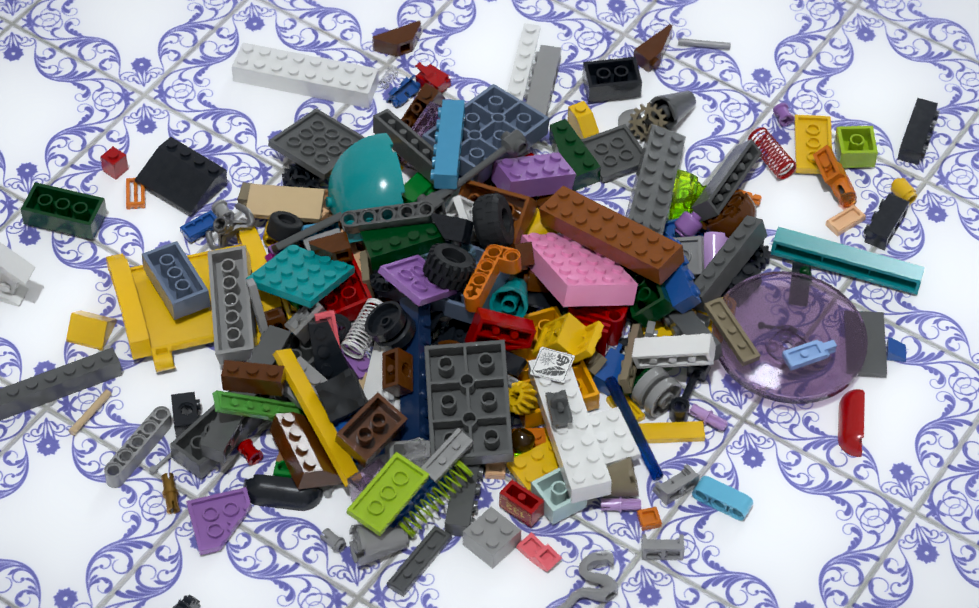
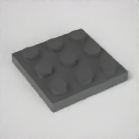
(615, 151)

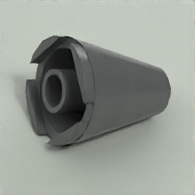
(675, 106)

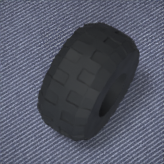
(493, 220)

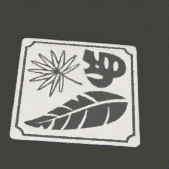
(552, 365)

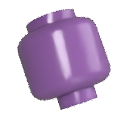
(688, 224)

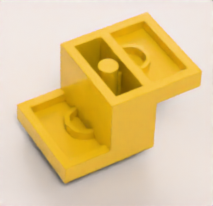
(570, 337)

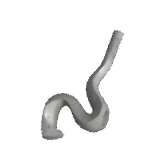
(610, 586)

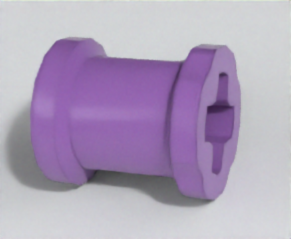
(785, 117)

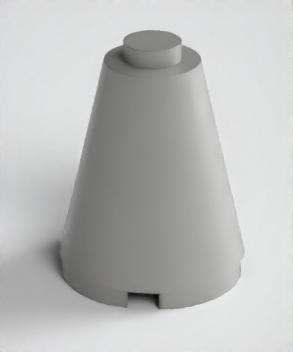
(370, 547)

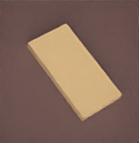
(300, 201)

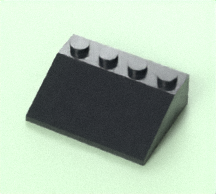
(182, 176)

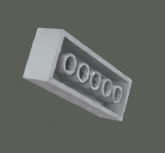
(231, 305)

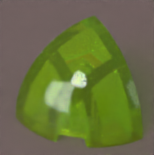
(685, 193)

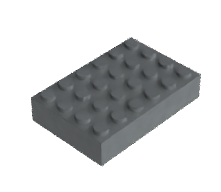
(470, 393)

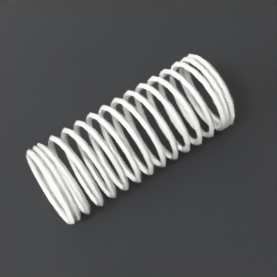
(348, 341)

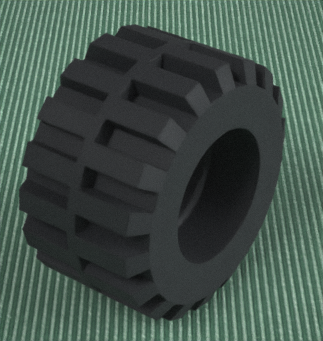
(449, 266)

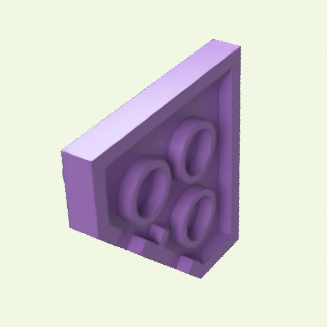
(217, 517)

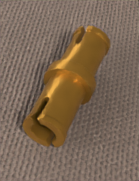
(170, 493)

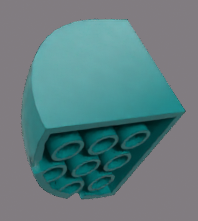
(366, 176)

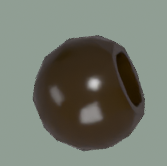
(522, 440)

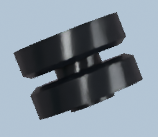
(390, 326)

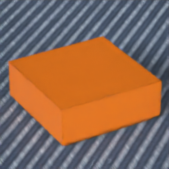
(649, 518)

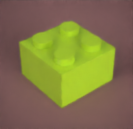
(856, 146)

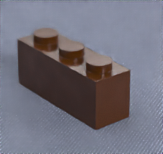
(253, 378)

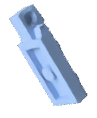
(808, 353)

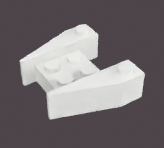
(13, 272)

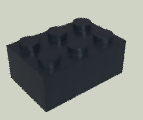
(612, 79)

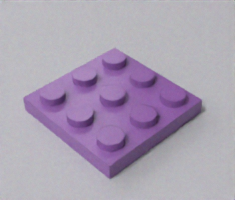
(410, 280)

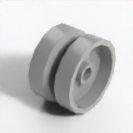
(656, 391)

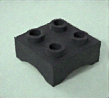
(341, 396)

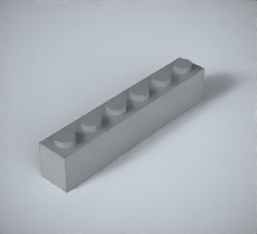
(544, 78)

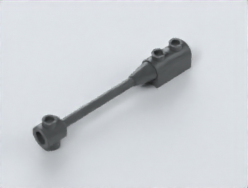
(510, 143)

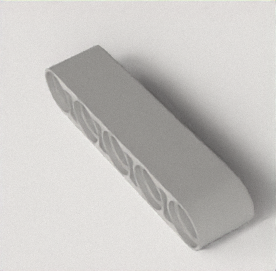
(132, 455)

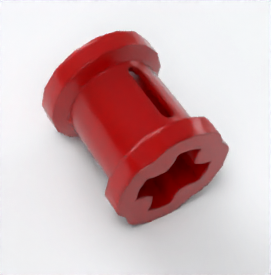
(250, 452)

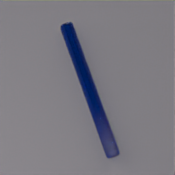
(638, 436)

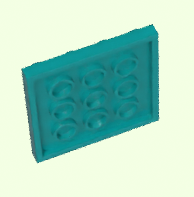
(301, 275)

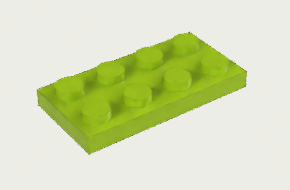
(387, 493)

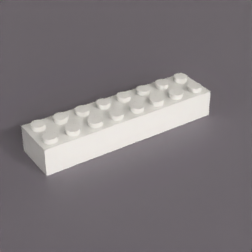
(305, 75)
(574, 445)

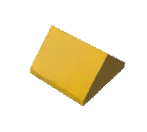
(90, 329)

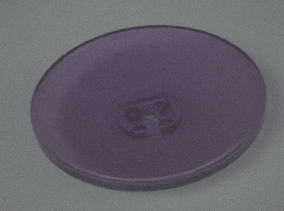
(794, 311)

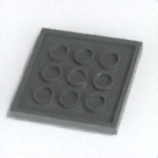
(315, 142)

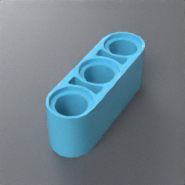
(722, 498)

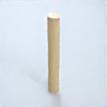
(90, 412)

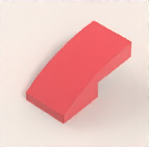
(541, 555)

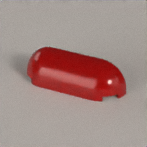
(851, 422)

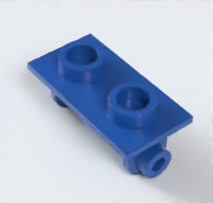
(398, 95)

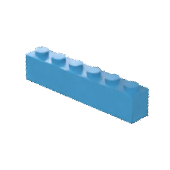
(448, 145)

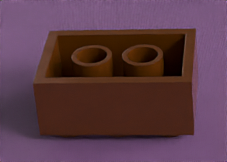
(371, 429)

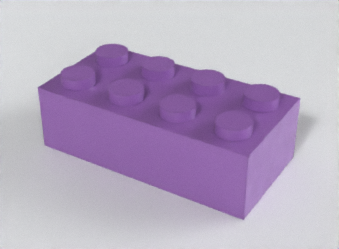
(533, 174)

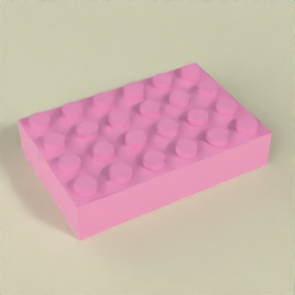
(579, 274)

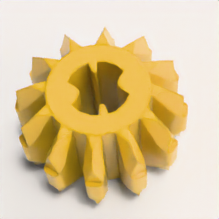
(522, 397)

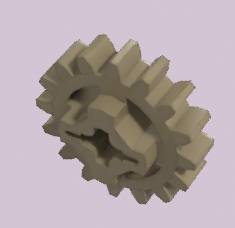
(648, 113)

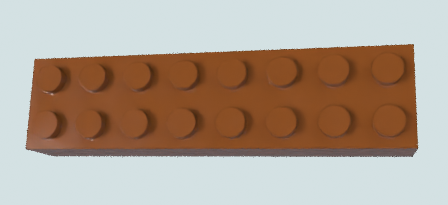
(612, 235)

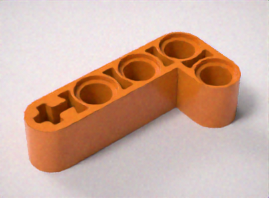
(493, 261)

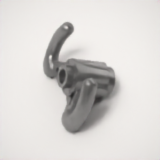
(229, 228)

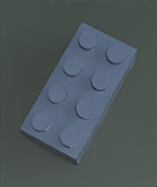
(176, 280)

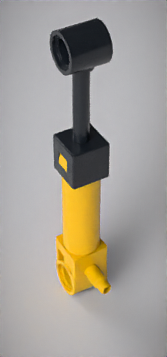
(681, 403)

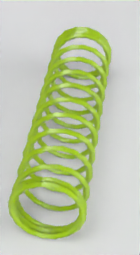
(412, 533)

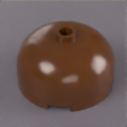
(731, 215)

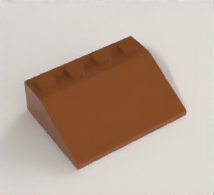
(521, 206)

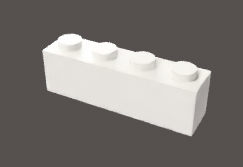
(674, 351)

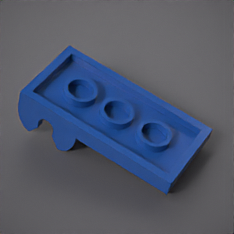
(421, 494)

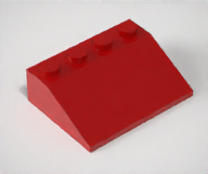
(348, 296)

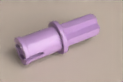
(708, 417)
(620, 504)

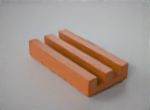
(135, 204)

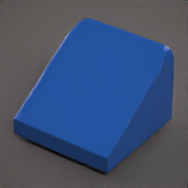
(895, 350)

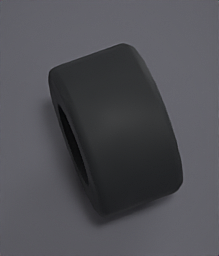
(283, 225)

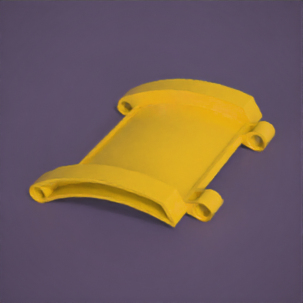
(147, 319)

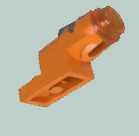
(835, 176)

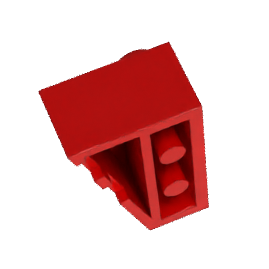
(494, 325)

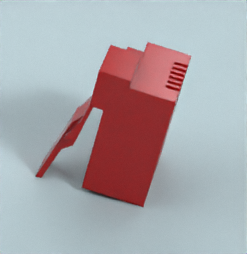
(432, 77)

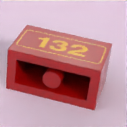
(521, 503)

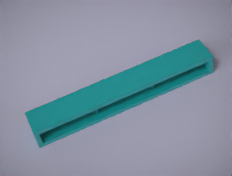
(847, 260)

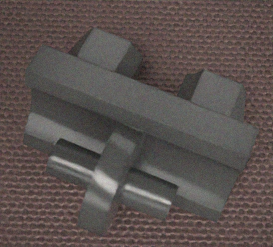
(559, 408)

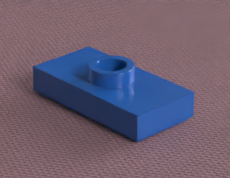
(198, 226)

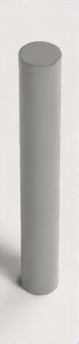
(704, 43)

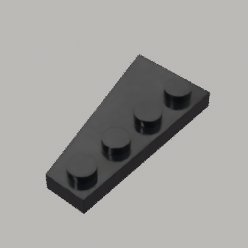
(326, 351)

